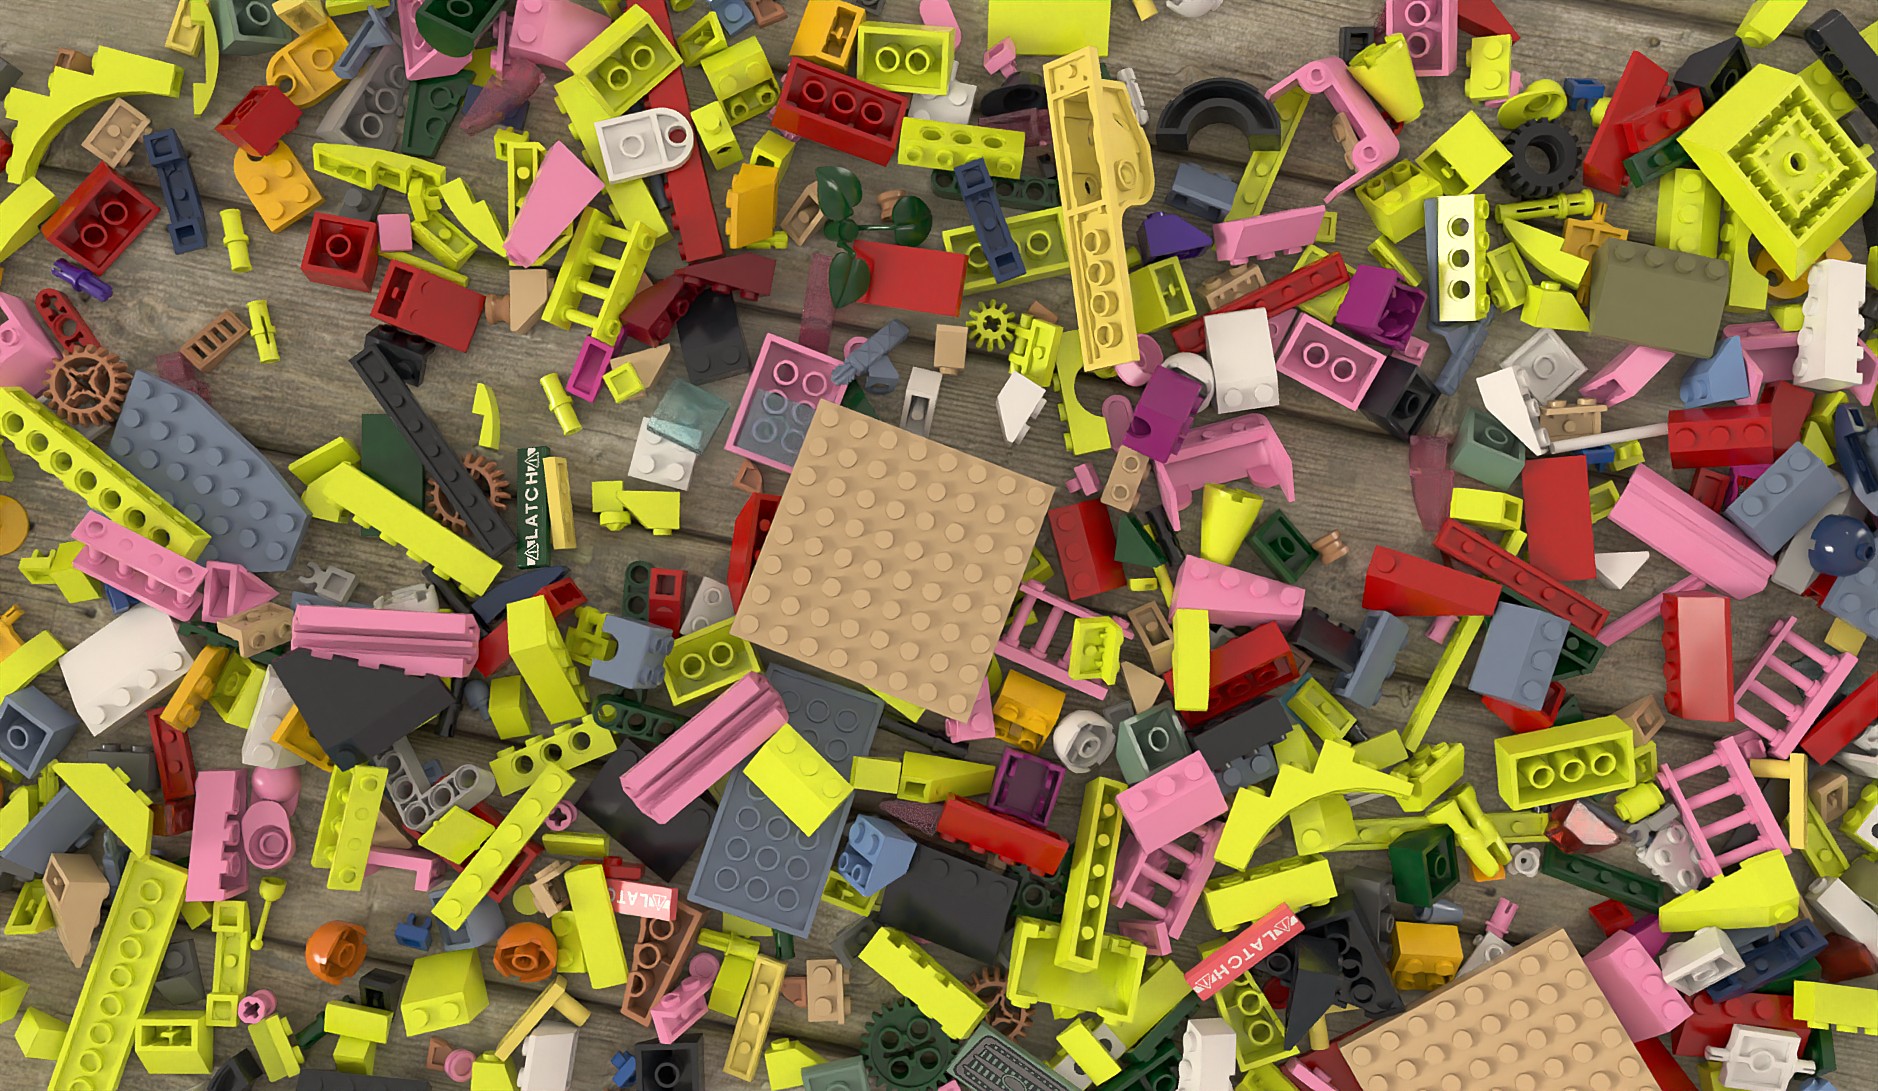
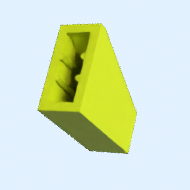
(493, 1074)

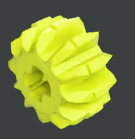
(994, 316)

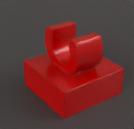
(1611, 917)

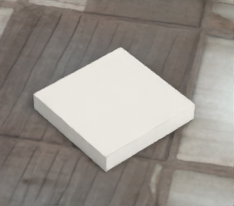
(1548, 364)

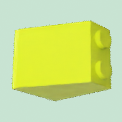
(444, 991)

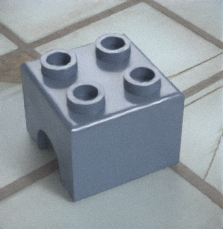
(639, 653)

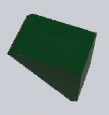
(1136, 544)

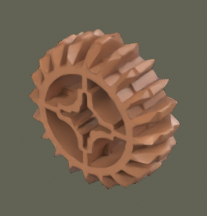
(68, 402)
(478, 468)
(1006, 1014)

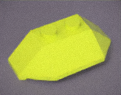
(523, 165)
(113, 802)

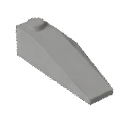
(371, 103)
(1793, 564)

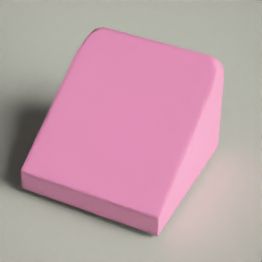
(394, 232)

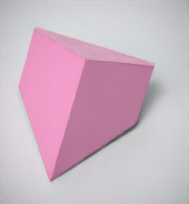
(232, 590)

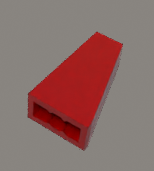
(562, 598)

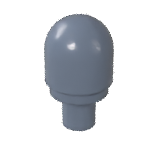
(478, 697)

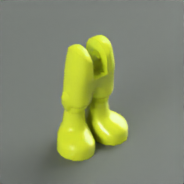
(1481, 840)

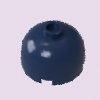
(1841, 546)

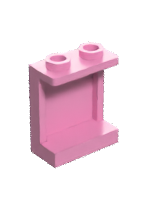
(429, 867)

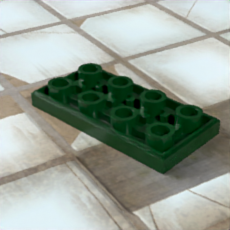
(391, 462)

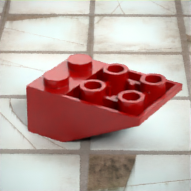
(428, 306)

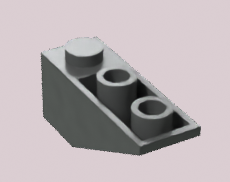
(1375, 895)

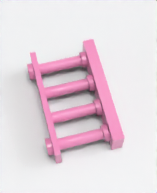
(139, 567)
(1036, 656)
(1817, 691)
(1741, 784)
(1184, 891)

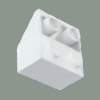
(1016, 404)
(549, 1057)

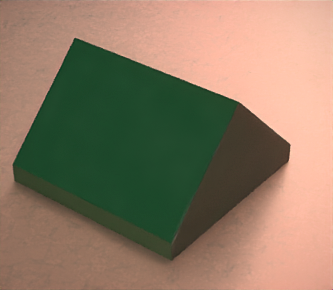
(1282, 548)

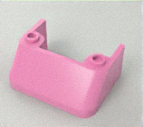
(1376, 140)
(25, 348)
(1772, 352)
(1223, 454)

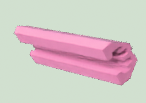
(1692, 535)
(400, 638)
(705, 748)

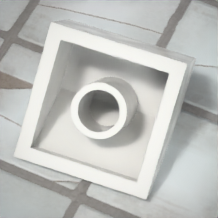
(1700, 961)

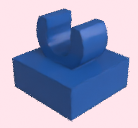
(1583, 89)
(1598, 456)
(119, 600)
(414, 936)
(627, 1069)

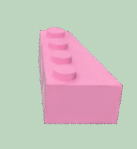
(1235, 596)
(217, 846)

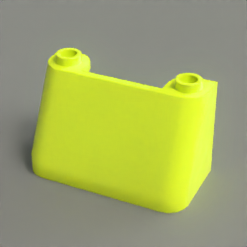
(1106, 990)

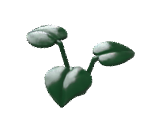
(837, 194)

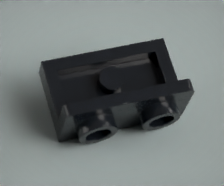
(404, 351)

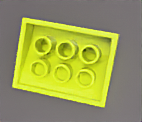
(1050, 26)

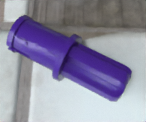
(82, 280)

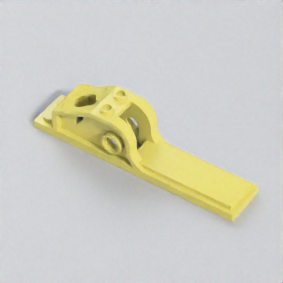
(1119, 179)

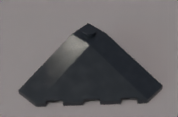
(356, 707)
(1366, 974)

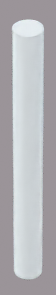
(1608, 438)

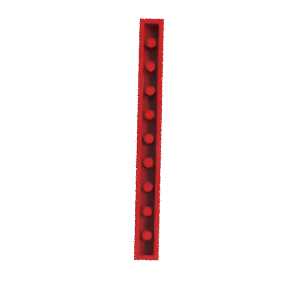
(689, 183)

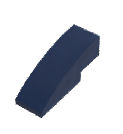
(494, 603)

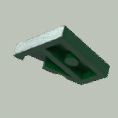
(1821, 1051)

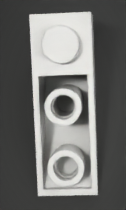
(1509, 401)

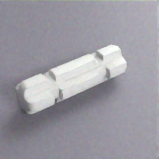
(1127, 76)

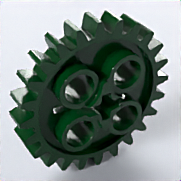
(1043, 904)
(919, 1073)

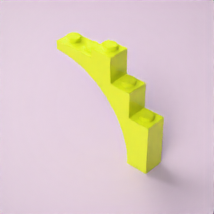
(72, 93)
(1334, 774)

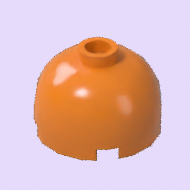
(335, 951)
(526, 952)

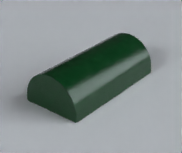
(456, 25)
(1157, 1074)

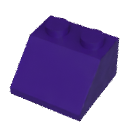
(1170, 236)

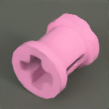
(554, 822)
(266, 1001)

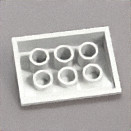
(127, 667)

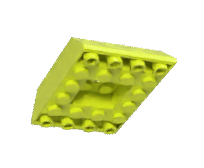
(1747, 152)

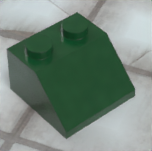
(1424, 865)

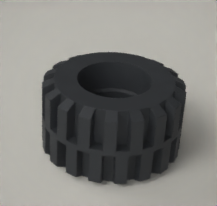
(1560, 150)

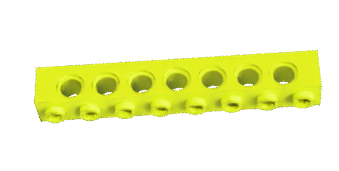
(90, 461)

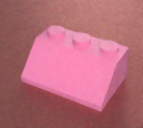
(1429, 33)
(419, 57)
(1266, 234)
(1328, 361)
(1172, 802)
(1635, 987)

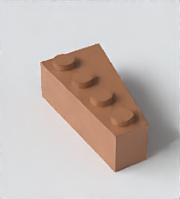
(661, 957)

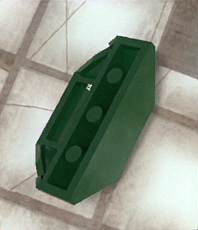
(1579, 651)

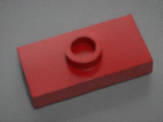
(616, 869)

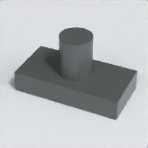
(363, 203)

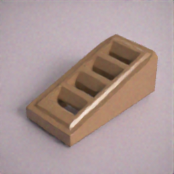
(208, 333)

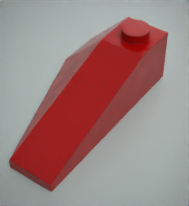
(1423, 588)

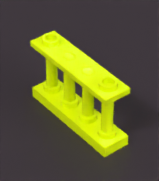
(577, 269)
(349, 824)

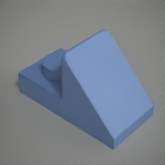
(732, 15)

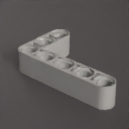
(428, 799)

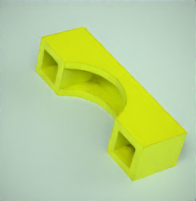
(1746, 286)
(1085, 431)

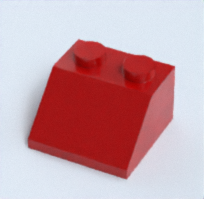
(260, 120)
(341, 252)
(1529, 721)

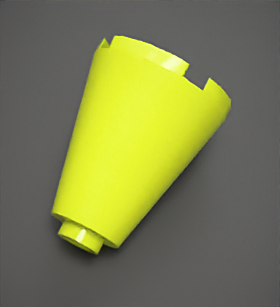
(1389, 77)
(1226, 521)

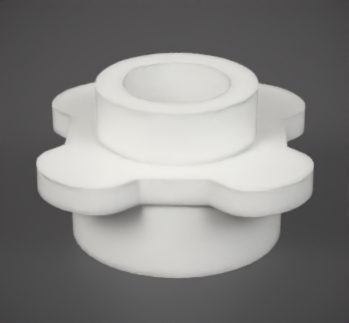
(1531, 865)

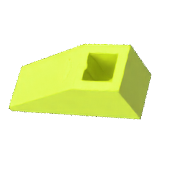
(931, 778)

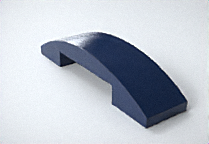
(179, 190)
(989, 221)
(1848, 426)
(1771, 961)

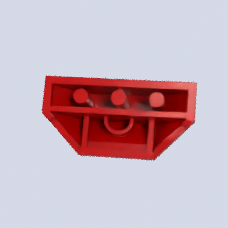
(748, 539)

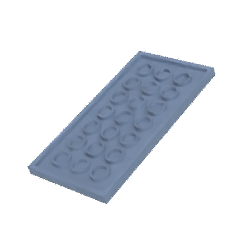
(755, 855)

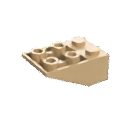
(75, 898)

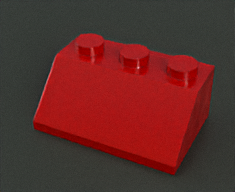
(100, 219)
(1721, 436)
(1085, 548)

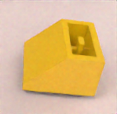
(828, 34)
(752, 205)
(1026, 711)
(1424, 955)

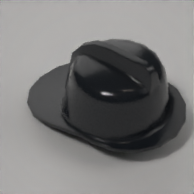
(1018, 92)

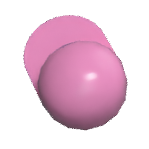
(1140, 372)
(278, 786)
(268, 835)

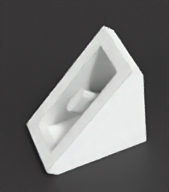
(1617, 568)

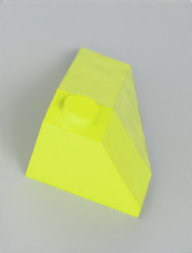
(1320, 823)
(1748, 898)

